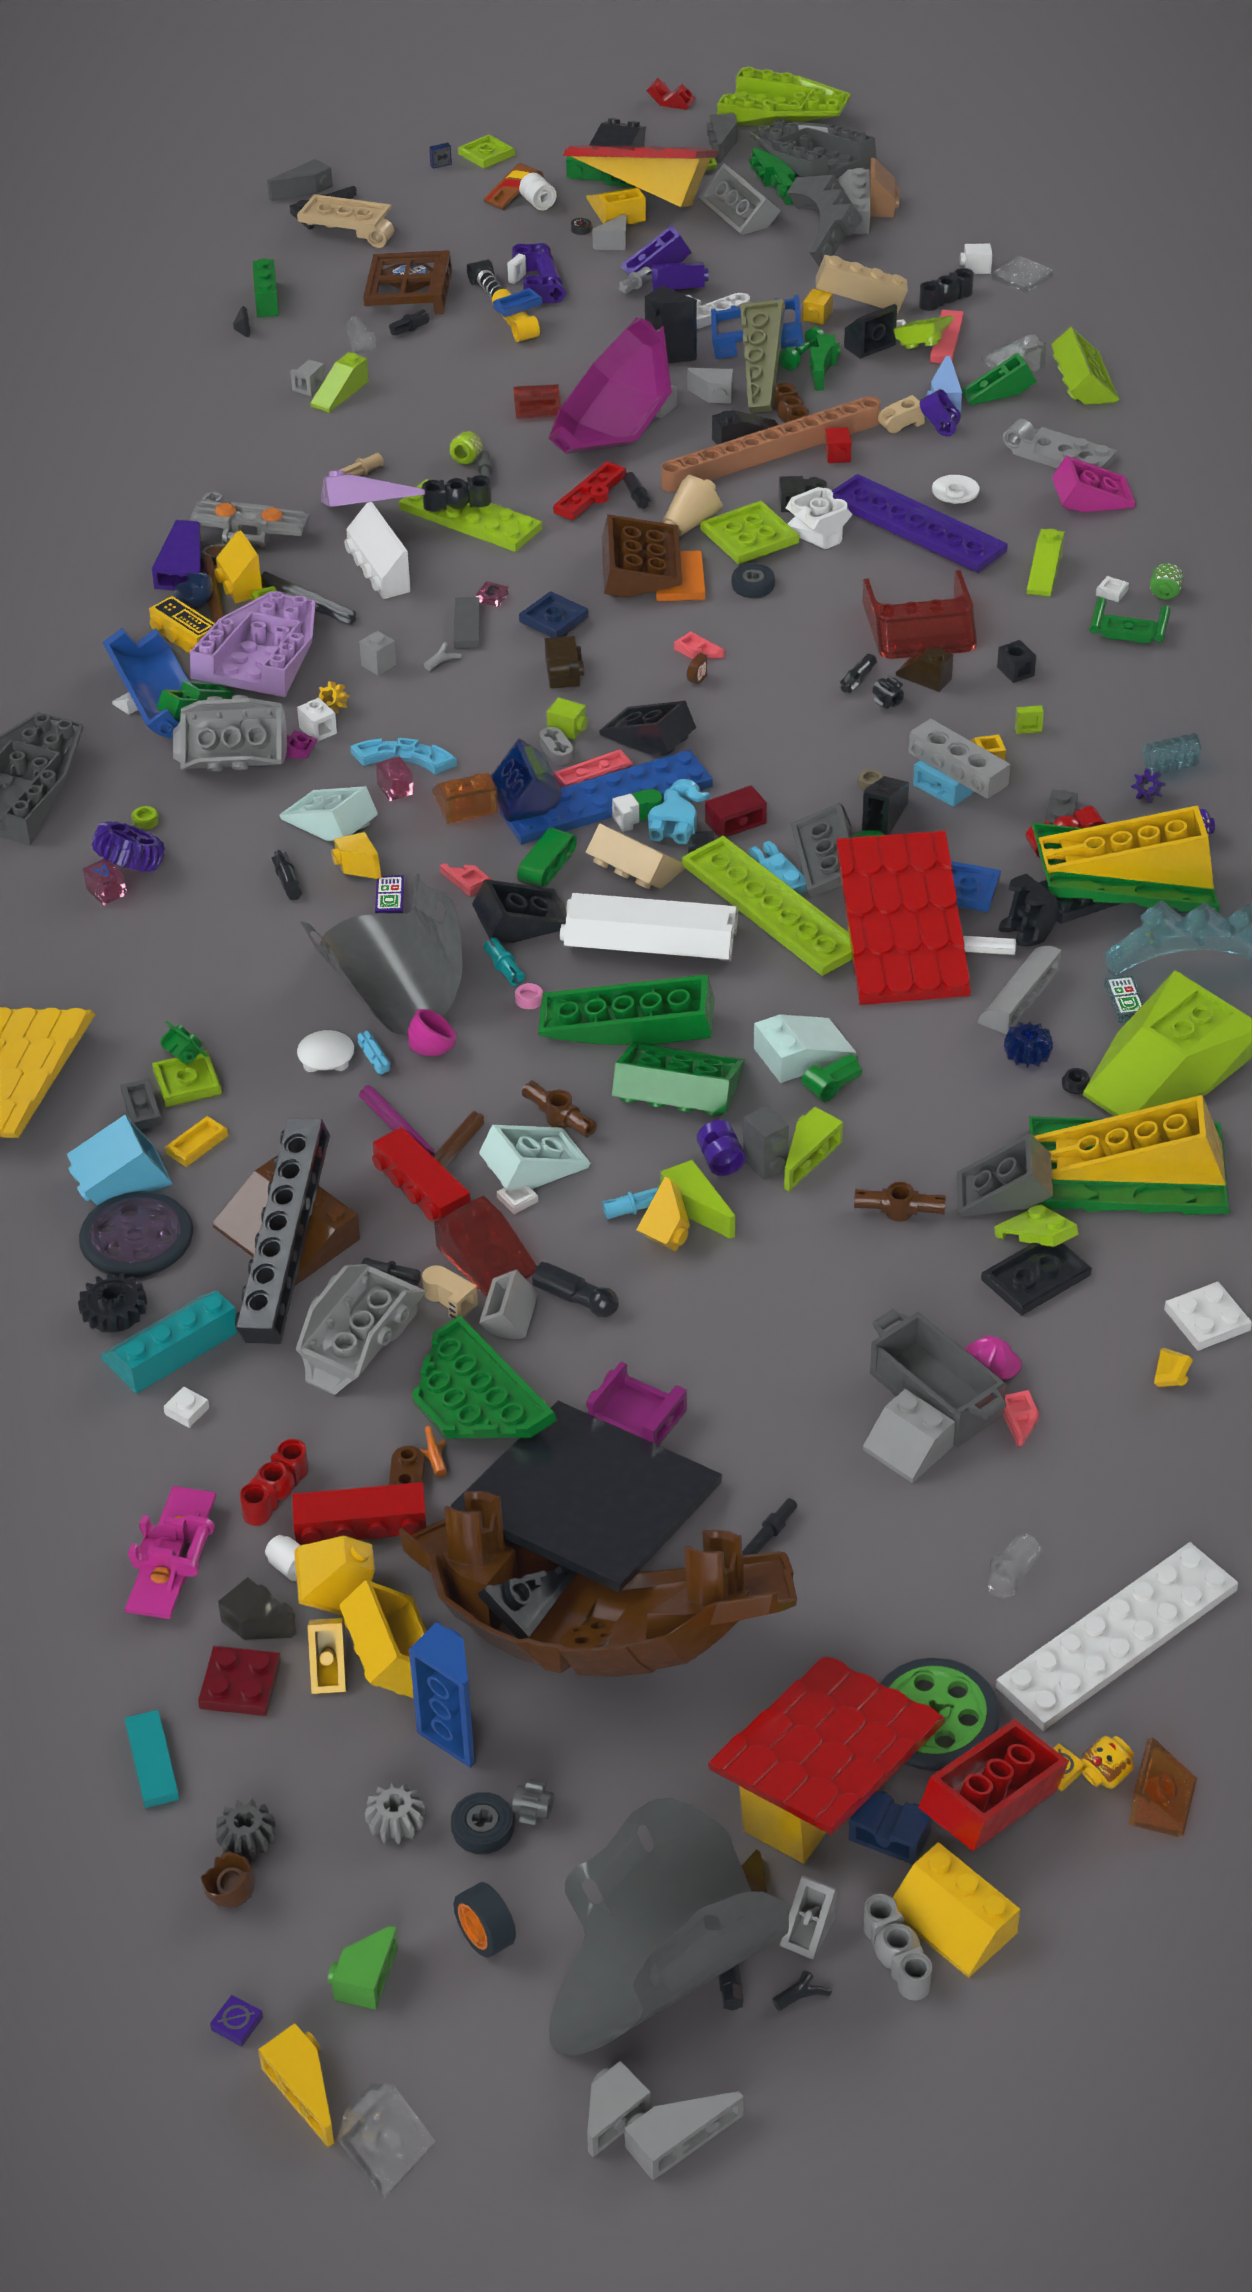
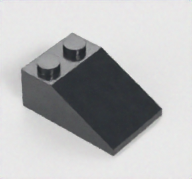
(619, 134)
(651, 727)
(518, 910)

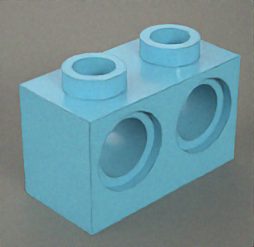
(939, 784)

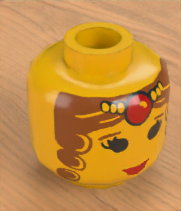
(1107, 1762)

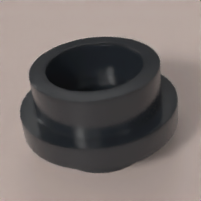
(1075, 1081)

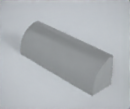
(1022, 989)

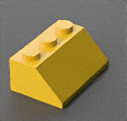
(956, 1910)

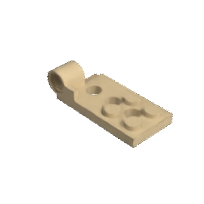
(359, 215)

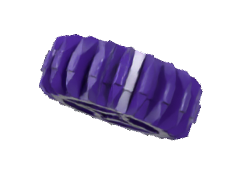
(128, 846)

